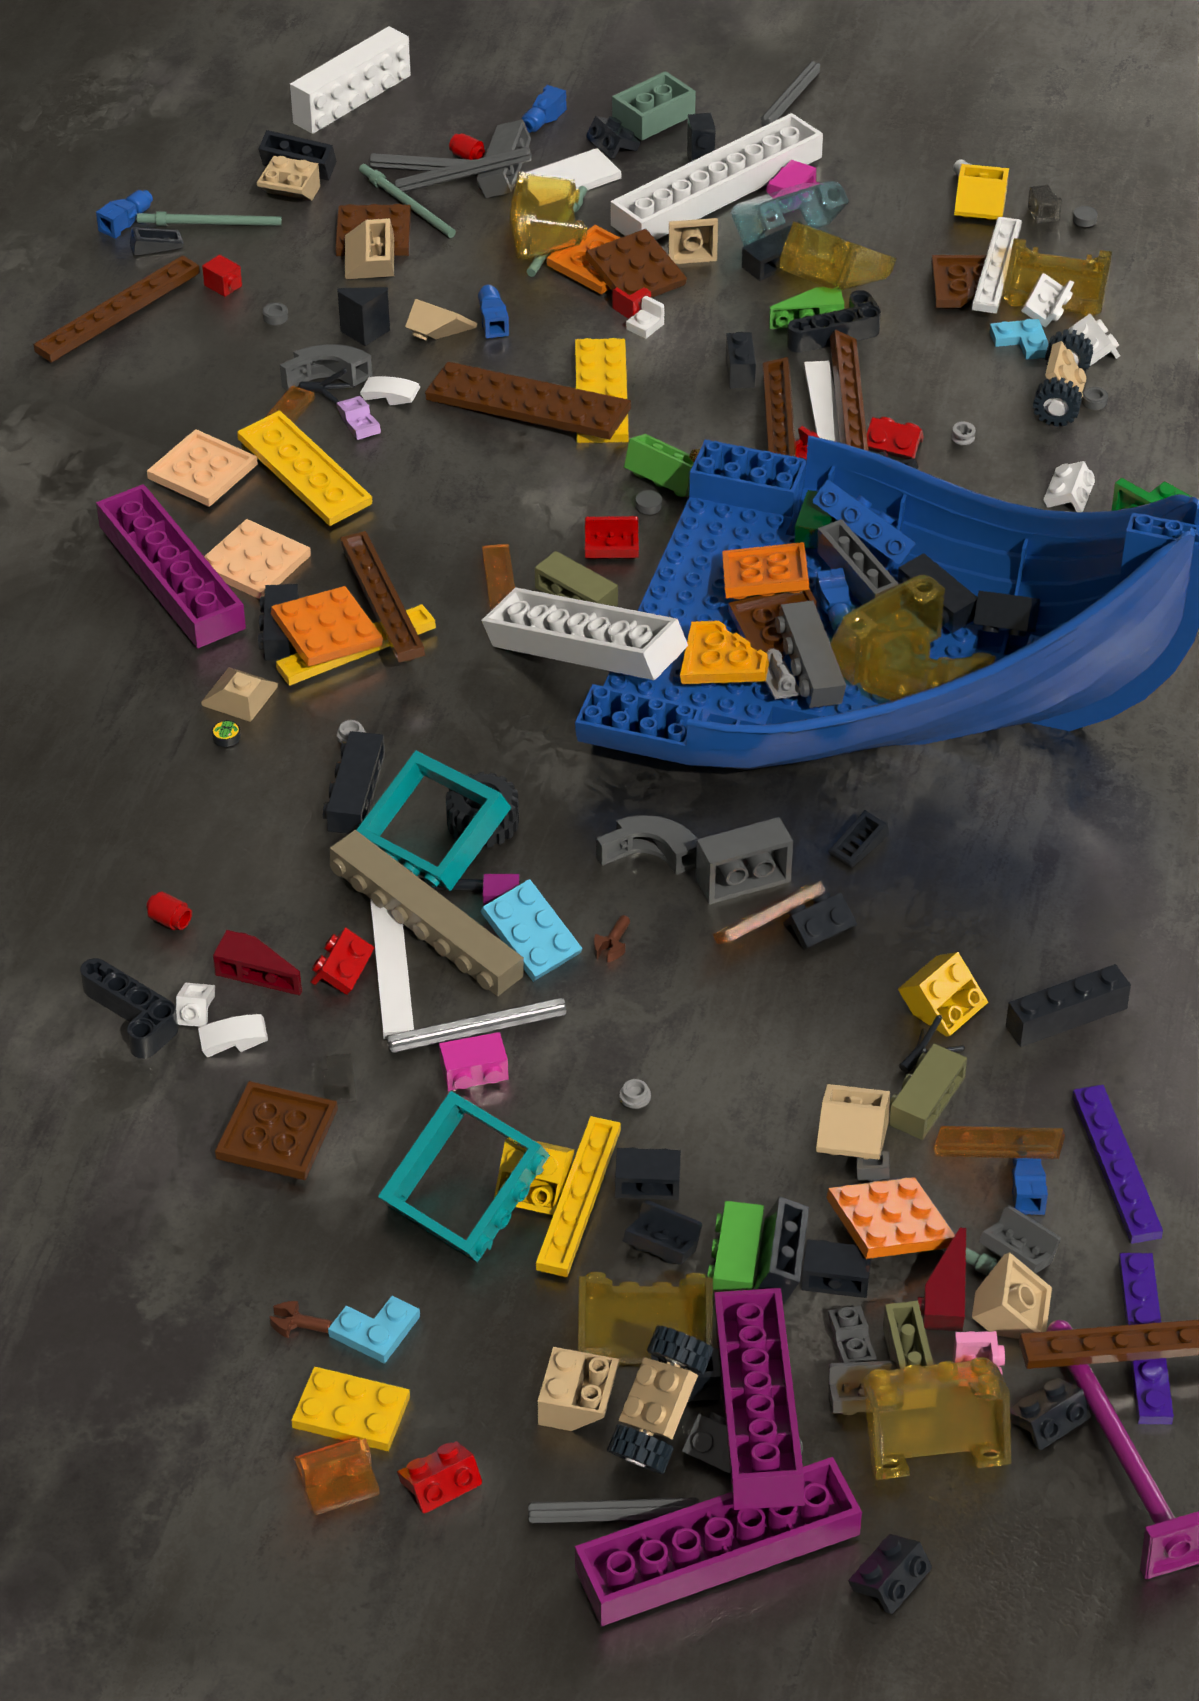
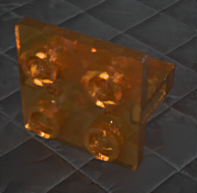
(337, 1475)

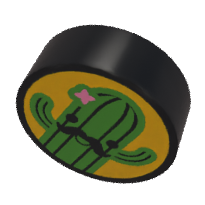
(226, 733)

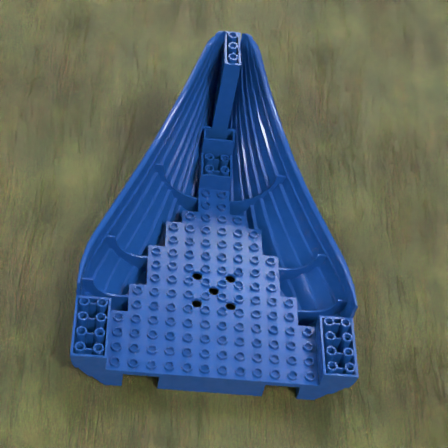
(1108, 628)

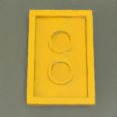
(350, 1408)

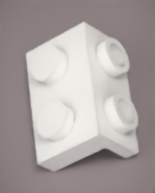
(1047, 299)
(1096, 332)
(1070, 484)

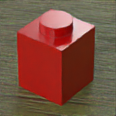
(222, 275)

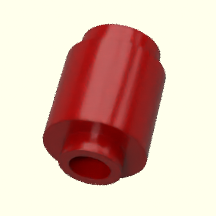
(466, 147)
(169, 911)

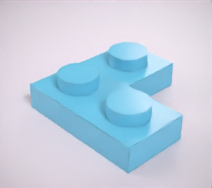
(1025, 332)
(375, 1336)

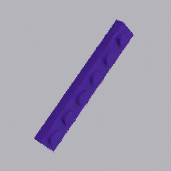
(1117, 1164)
(1142, 1307)

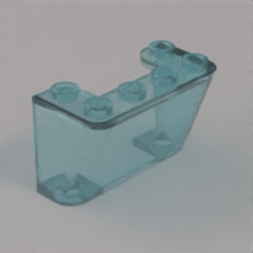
(817, 201)

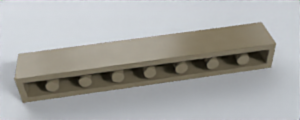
(426, 913)

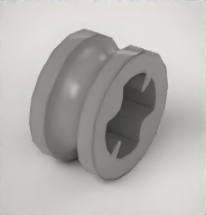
(963, 427)

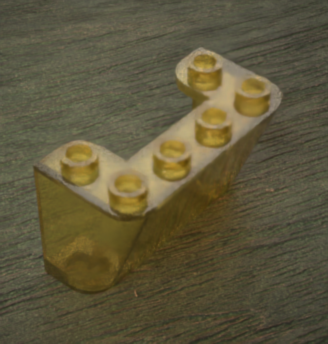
(910, 605)
(624, 1317)
(936, 1413)

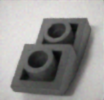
(851, 1335)

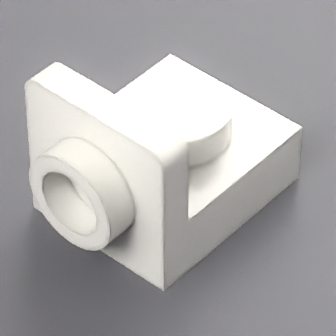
(648, 319)
(193, 1004)

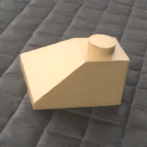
(693, 240)
(435, 322)
(239, 694)
(1012, 1300)

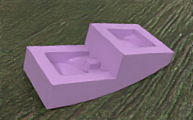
(358, 418)

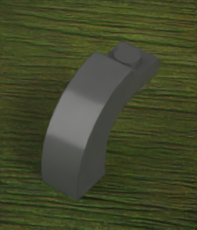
(323, 362)
(652, 836)

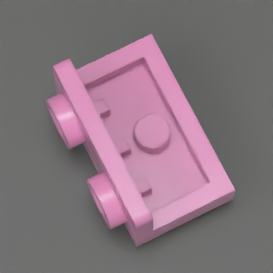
(978, 1344)

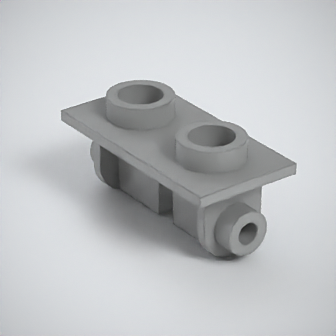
(779, 678)

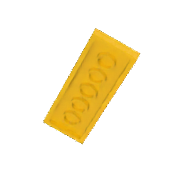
(602, 371)
(304, 468)

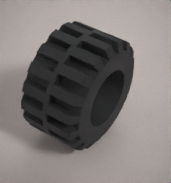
(462, 810)

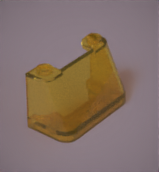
(544, 215)
(830, 262)
(1088, 275)
(900, 665)

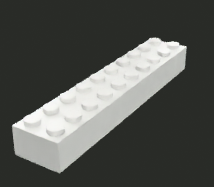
(716, 177)

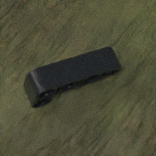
(858, 321)
(150, 1014)

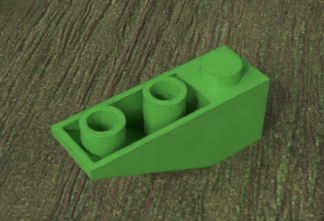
(810, 303)

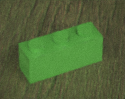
(659, 463)
(737, 1247)

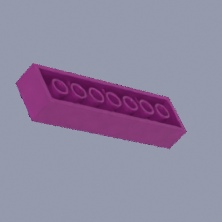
(171, 566)
(758, 1400)
(712, 1545)

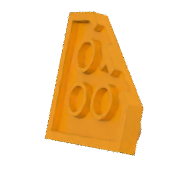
(720, 656)

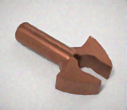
(612, 940)
(295, 1319)

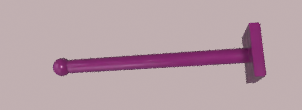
(1169, 1542)

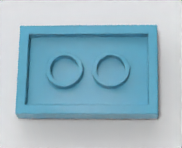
(531, 929)

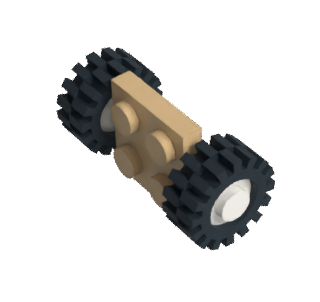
(1062, 391)
(659, 1398)

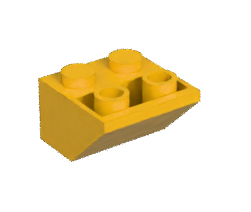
(981, 191)
(946, 990)
(547, 1186)

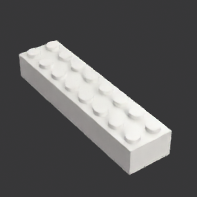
(585, 633)

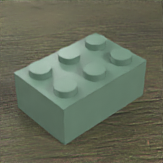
(654, 105)

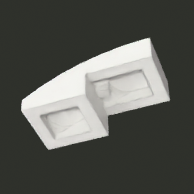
(392, 388)
(236, 1031)

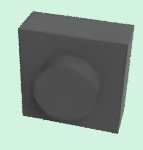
(873, 1168)

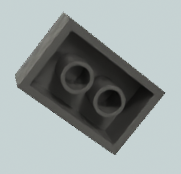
(744, 860)

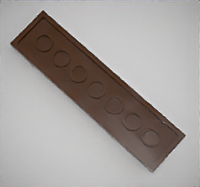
(528, 400)

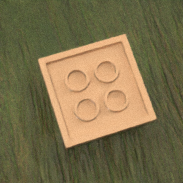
(202, 467)
(256, 558)

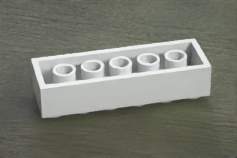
(350, 79)

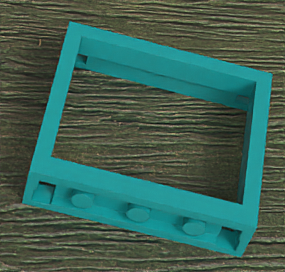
(468, 844)
(425, 1151)

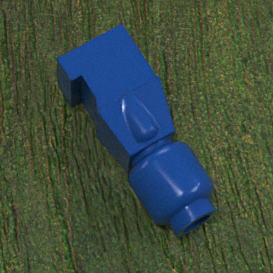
(546, 108)
(122, 213)
(493, 312)
(833, 595)
(1029, 1186)

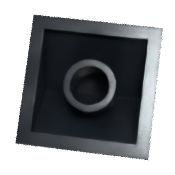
(364, 313)

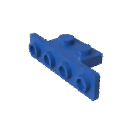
(864, 522)

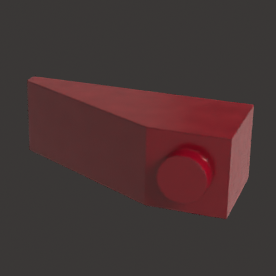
(253, 962)
(945, 1290)

